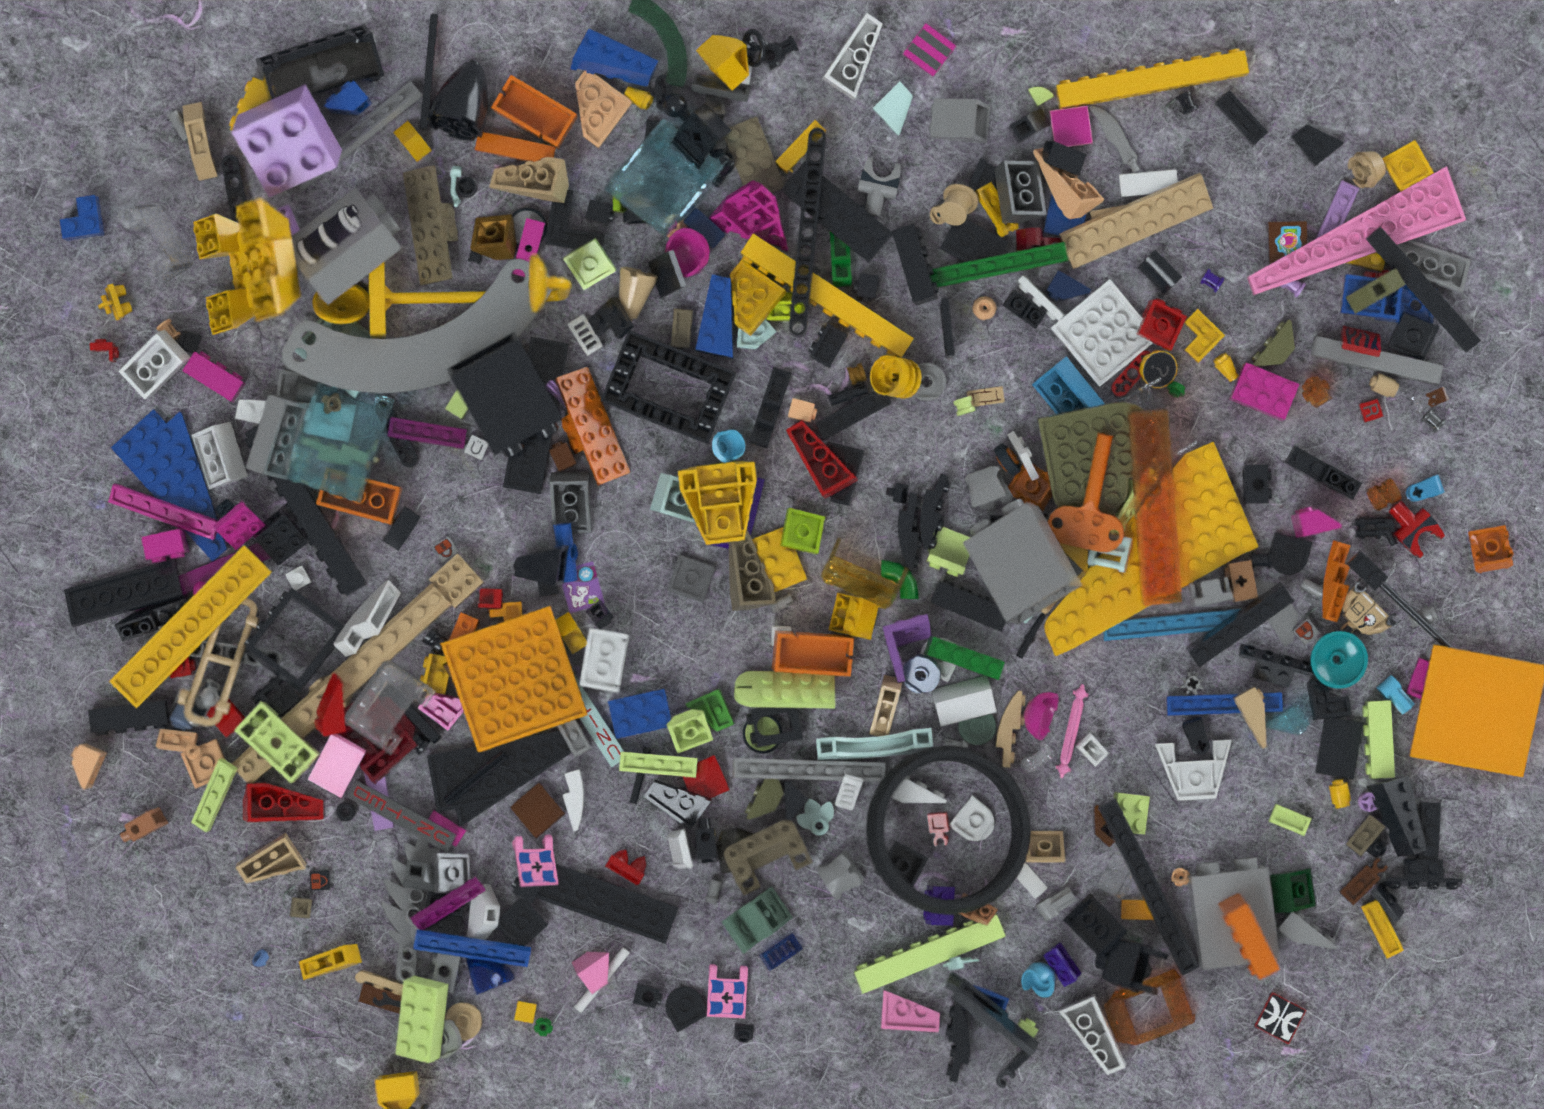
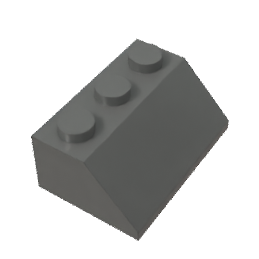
(1020, 191)

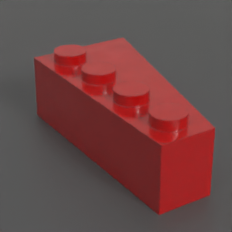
(824, 467)

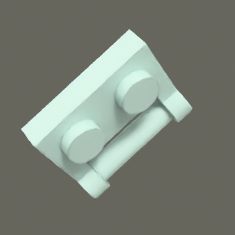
(1122, 551)

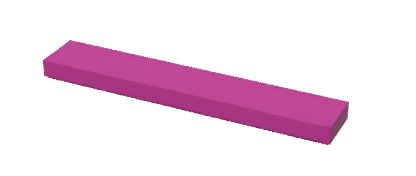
(163, 511)

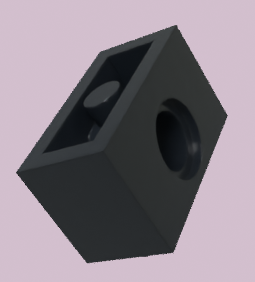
(1250, 494)

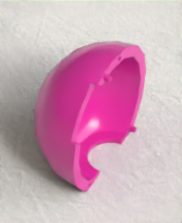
(690, 250)
(1040, 713)

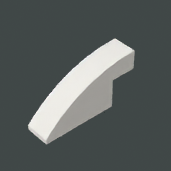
(367, 619)

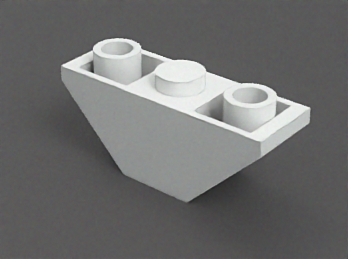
(483, 914)

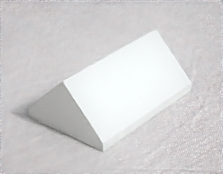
(963, 701)

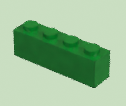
(964, 657)

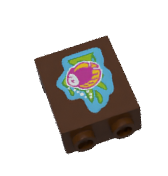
(1285, 238)

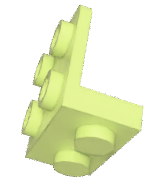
(949, 552)

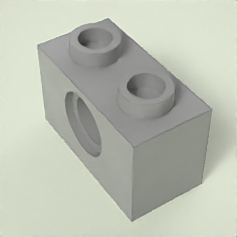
(452, 963)

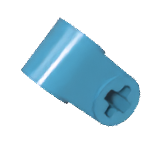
(1427, 488)

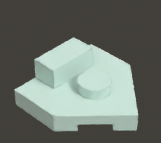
(760, 335)

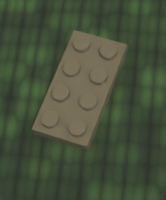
(753, 155)

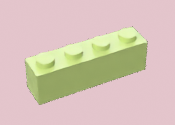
(1379, 739)

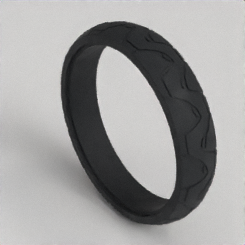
(1019, 822)

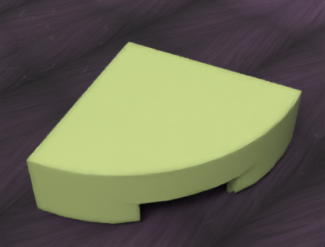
(1040, 95)

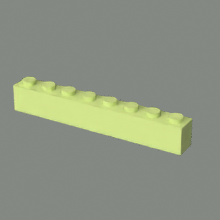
(927, 954)

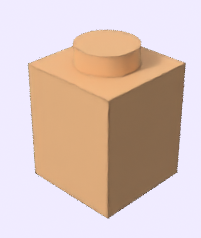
(802, 410)

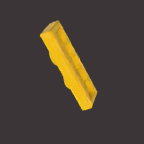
(1382, 928)

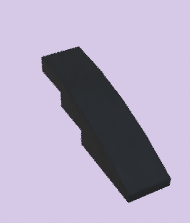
(770, 407)

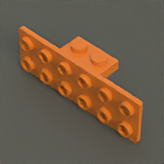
(590, 427)

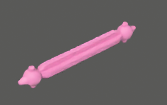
(1072, 730)

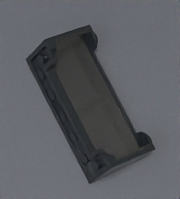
(289, 68)

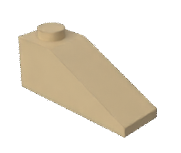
(885, 706)
(1253, 711)

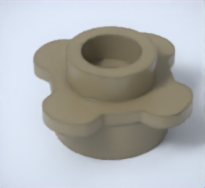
(336, 406)

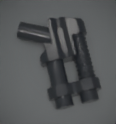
(1383, 527)

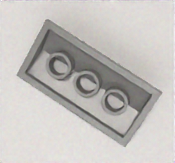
(1438, 265)

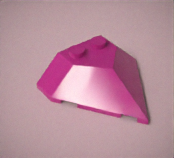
(750, 212)

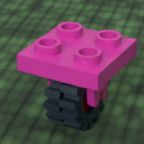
(237, 523)

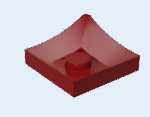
(708, 780)

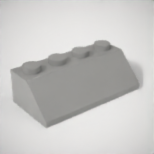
(276, 436)

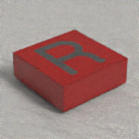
(1371, 410)

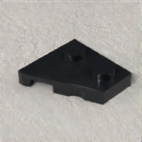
(1315, 144)

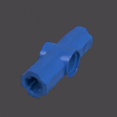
(563, 536)

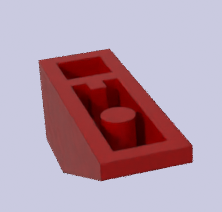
(331, 709)

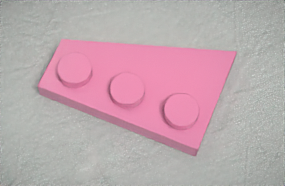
(905, 1014)

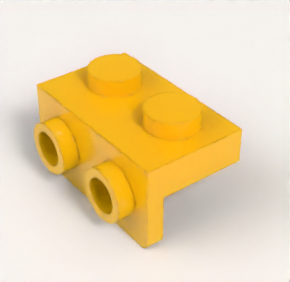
(435, 674)

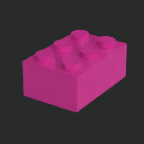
(1264, 391)

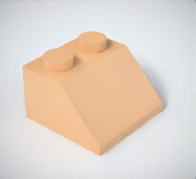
(87, 763)

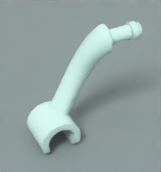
(456, 171)

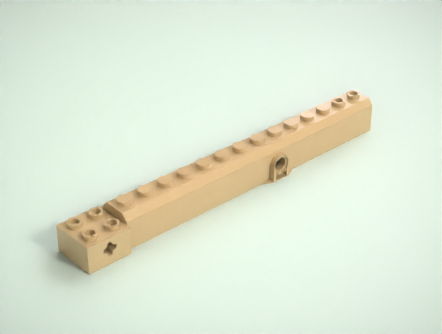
(448, 588)

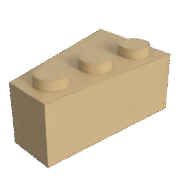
(271, 860)

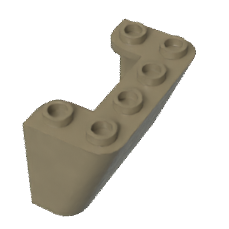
(763, 849)

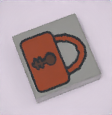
(445, 549)
(1305, 631)

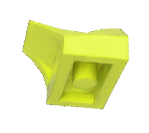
(783, 308)

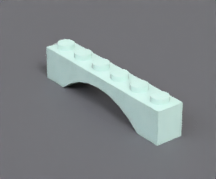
(869, 747)

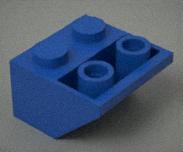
(348, 101)

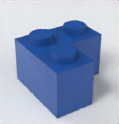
(87, 224)

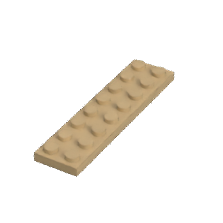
(1136, 220)

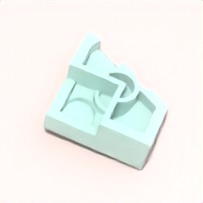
(894, 107)

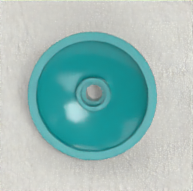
(1351, 662)

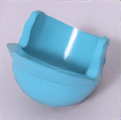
(728, 445)
(1040, 978)

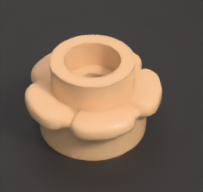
(1178, 873)

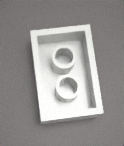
(154, 364)

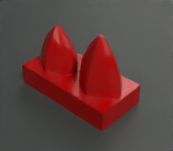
(632, 872)

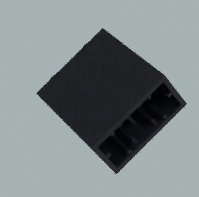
(505, 395)

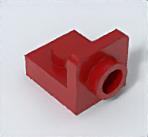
(185, 669)

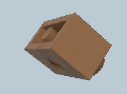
(1245, 571)

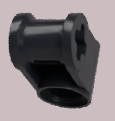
(1195, 732)

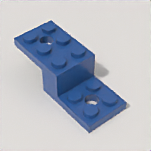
(1386, 309)

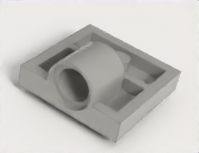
(295, 387)

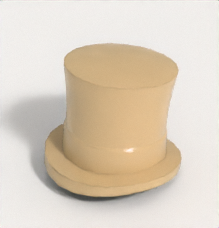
(957, 203)

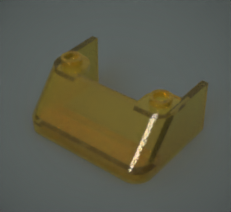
(860, 581)

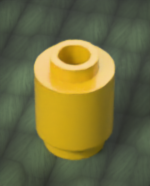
(1340, 793)

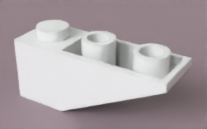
(916, 793)

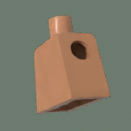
(144, 825)

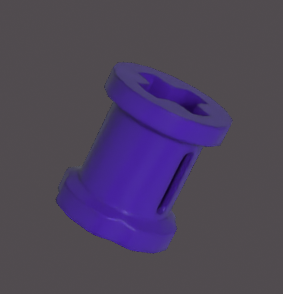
(1212, 280)

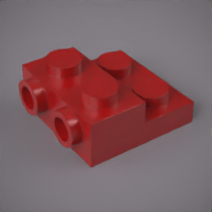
(1161, 324)

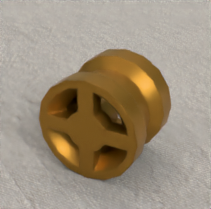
(856, 373)

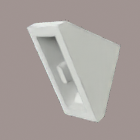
(1091, 749)

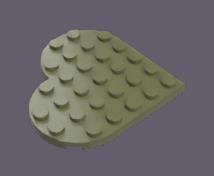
(1069, 451)

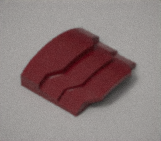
(377, 762)

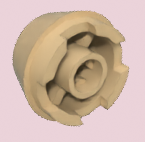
(1367, 168)

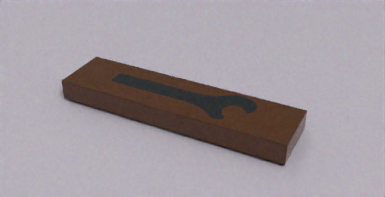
(380, 998)

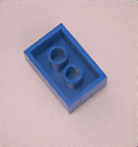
(639, 713)

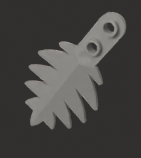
(410, 902)

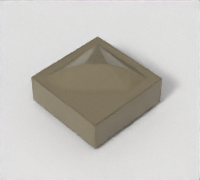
(300, 907)

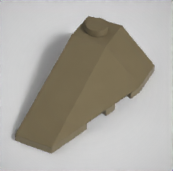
(747, 578)

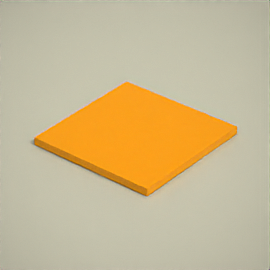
(1477, 710)

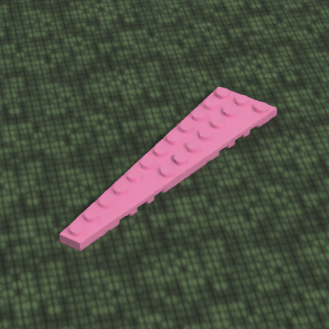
(1405, 216)

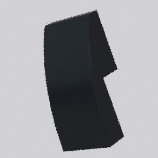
(1024, 309)
(401, 528)

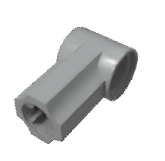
(1053, 905)

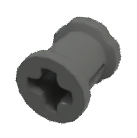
(1433, 420)

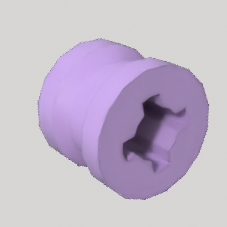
(1363, 799)

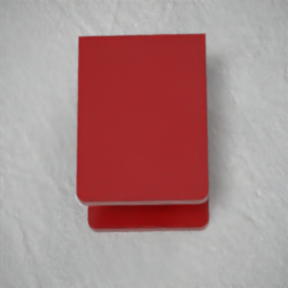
(228, 722)

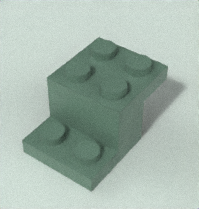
(757, 919)

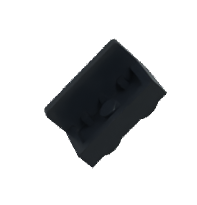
(828, 345)

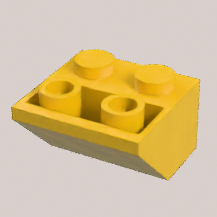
(853, 616)

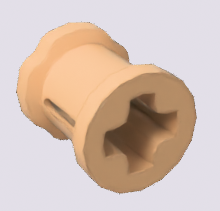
(166, 325)

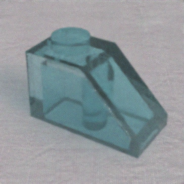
(1289, 721)

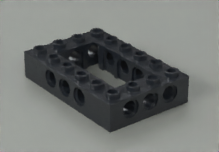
(640, 345)

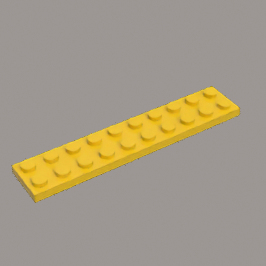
(190, 627)

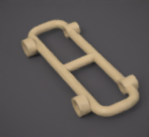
(188, 698)

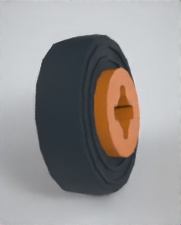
(1007, 459)

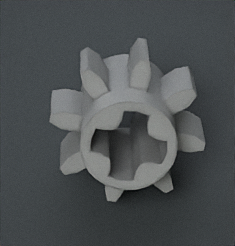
(1187, 680)

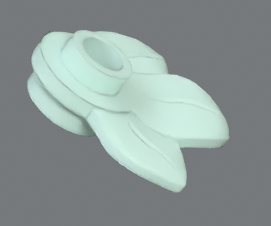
(816, 813)
(958, 963)

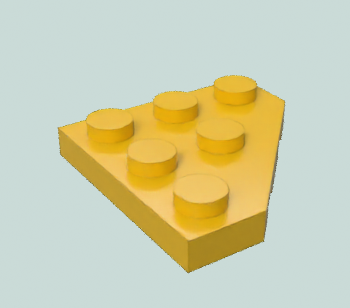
(752, 296)

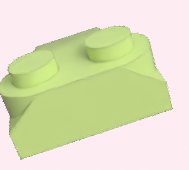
(689, 730)

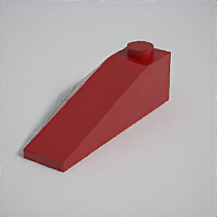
(272, 803)

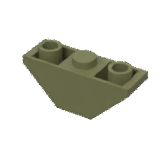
(1375, 291)
(1276, 348)
(766, 800)

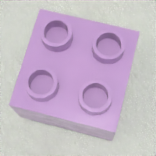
(287, 141)

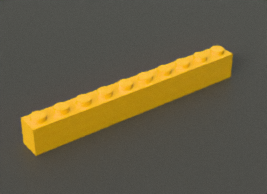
(1152, 80)
(828, 297)

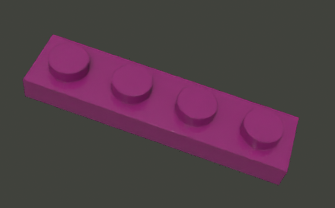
(426, 433)
(448, 904)

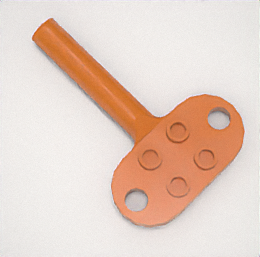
(1087, 525)

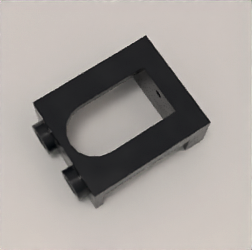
(761, 740)

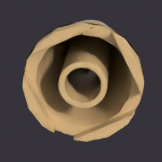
(635, 289)

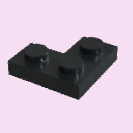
(611, 315)
(1325, 707)

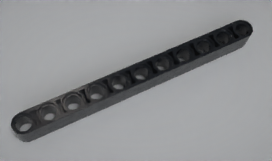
(805, 223)

